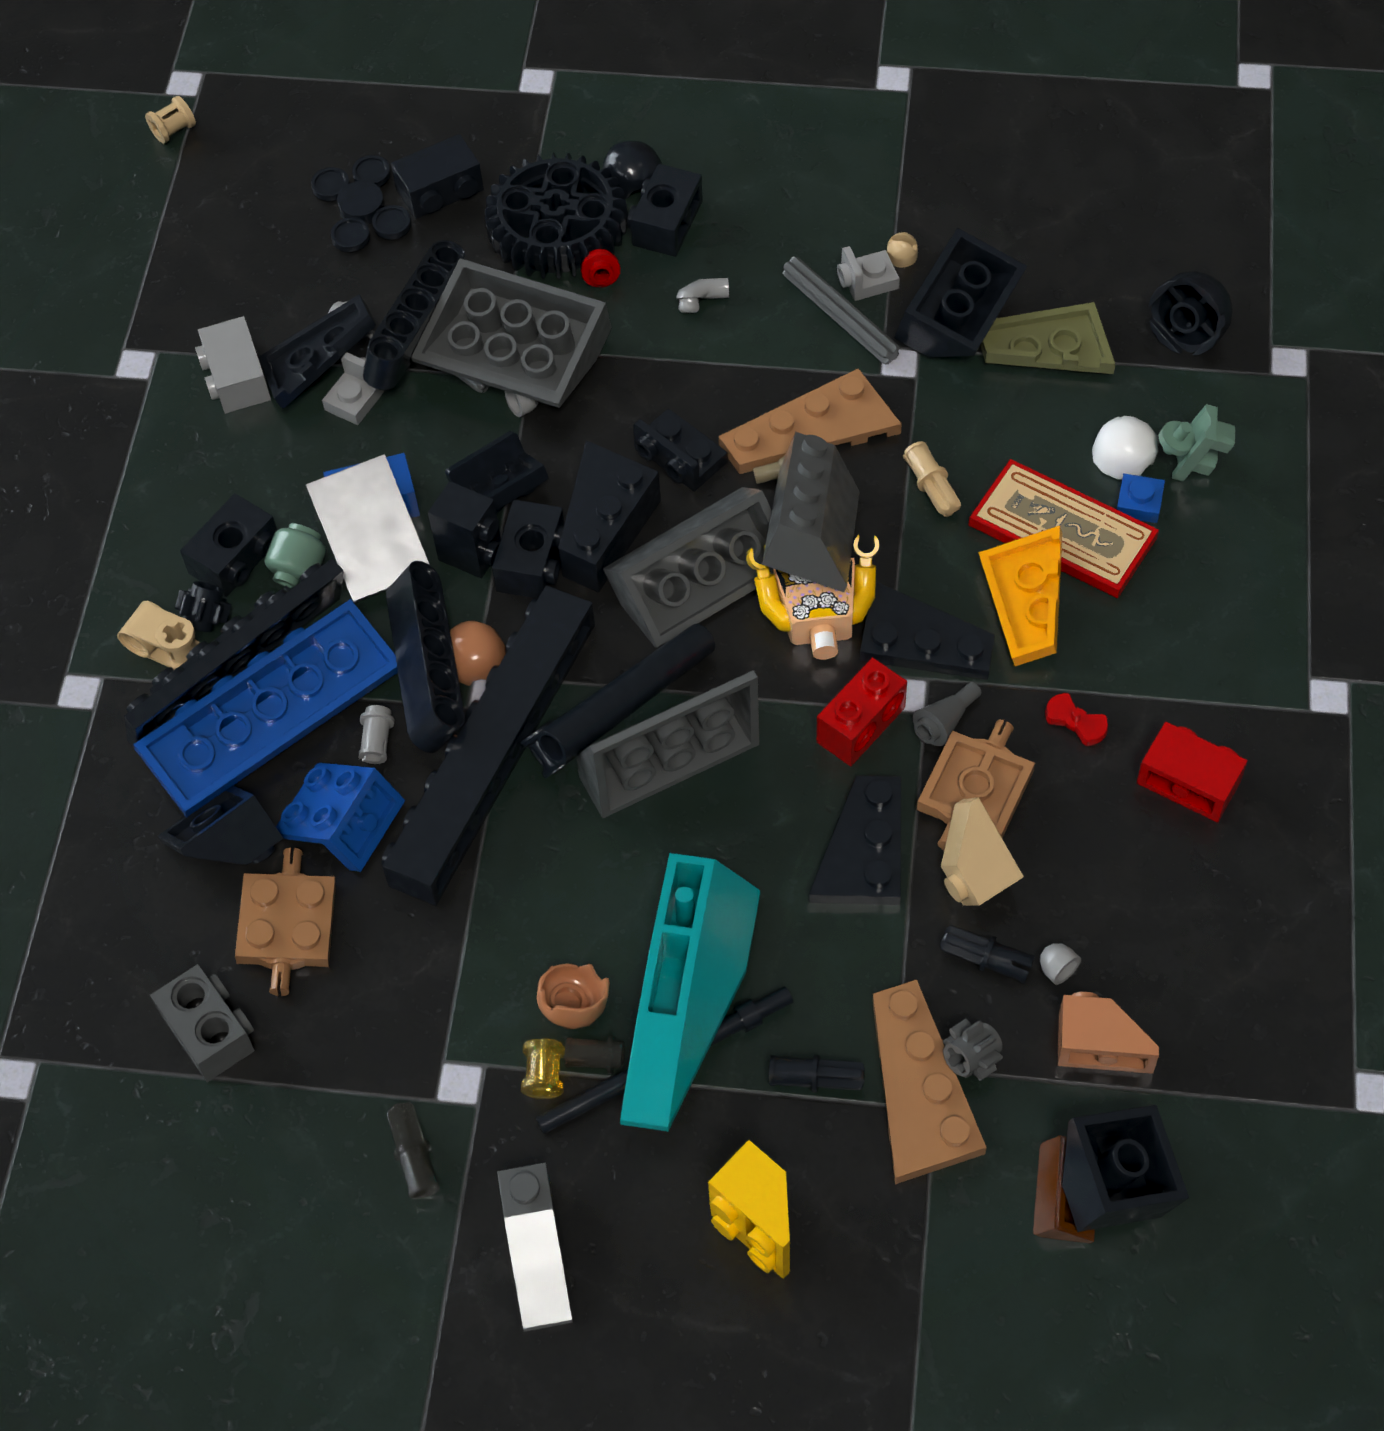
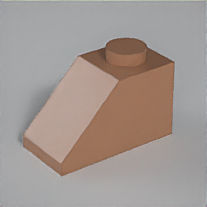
(1102, 1036)

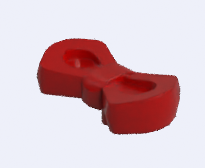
(1088, 727)

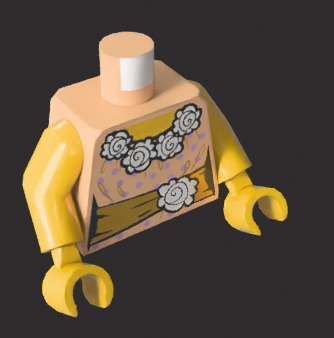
(813, 611)

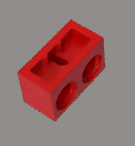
(861, 711)

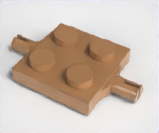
(977, 770)
(285, 921)

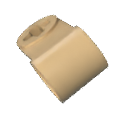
(158, 635)

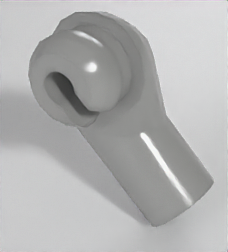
(701, 289)

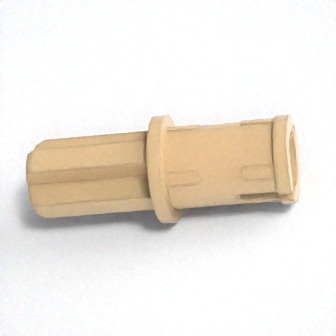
(932, 478)

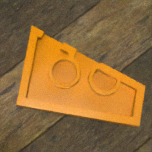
(1027, 592)

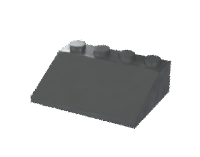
(513, 333)
(672, 745)

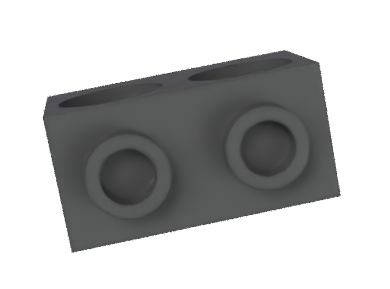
(198, 1025)

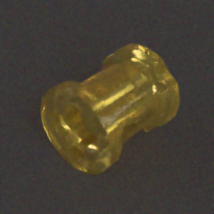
(543, 1068)

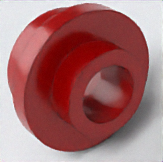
(598, 260)

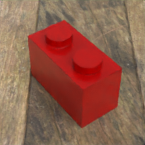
(1191, 771)

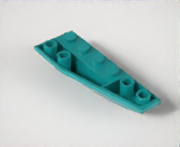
(688, 983)

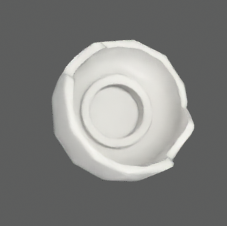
(1125, 447)

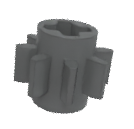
(972, 1049)

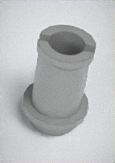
(376, 726)

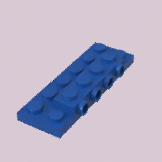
(267, 707)

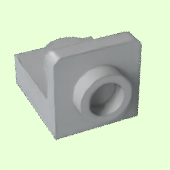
(867, 274)
(351, 395)

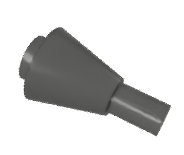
(937, 721)

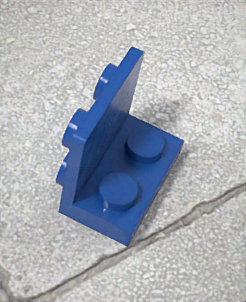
(343, 810)

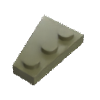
(1051, 339)

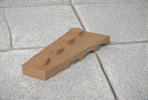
(836, 412)
(923, 1097)

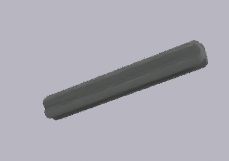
(841, 310)

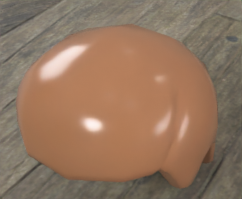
(476, 650)
(572, 995)

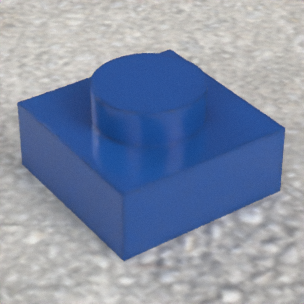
(1141, 497)

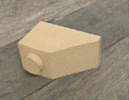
(976, 856)

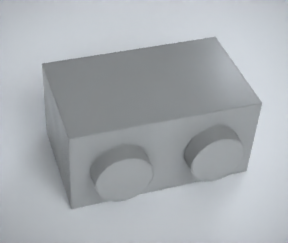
(233, 364)

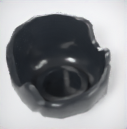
(631, 164)

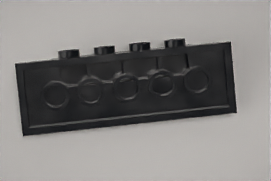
(237, 645)

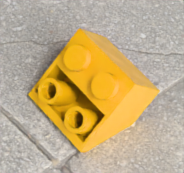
(752, 1205)

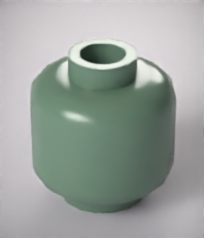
(293, 552)

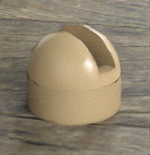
(902, 249)

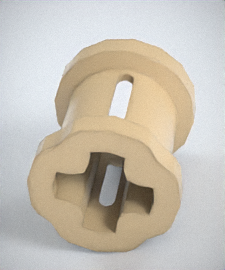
(170, 119)

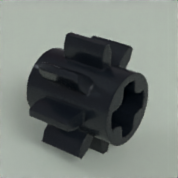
(203, 605)

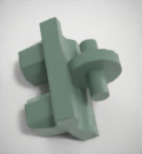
(1197, 442)

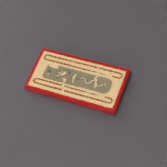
(1097, 540)

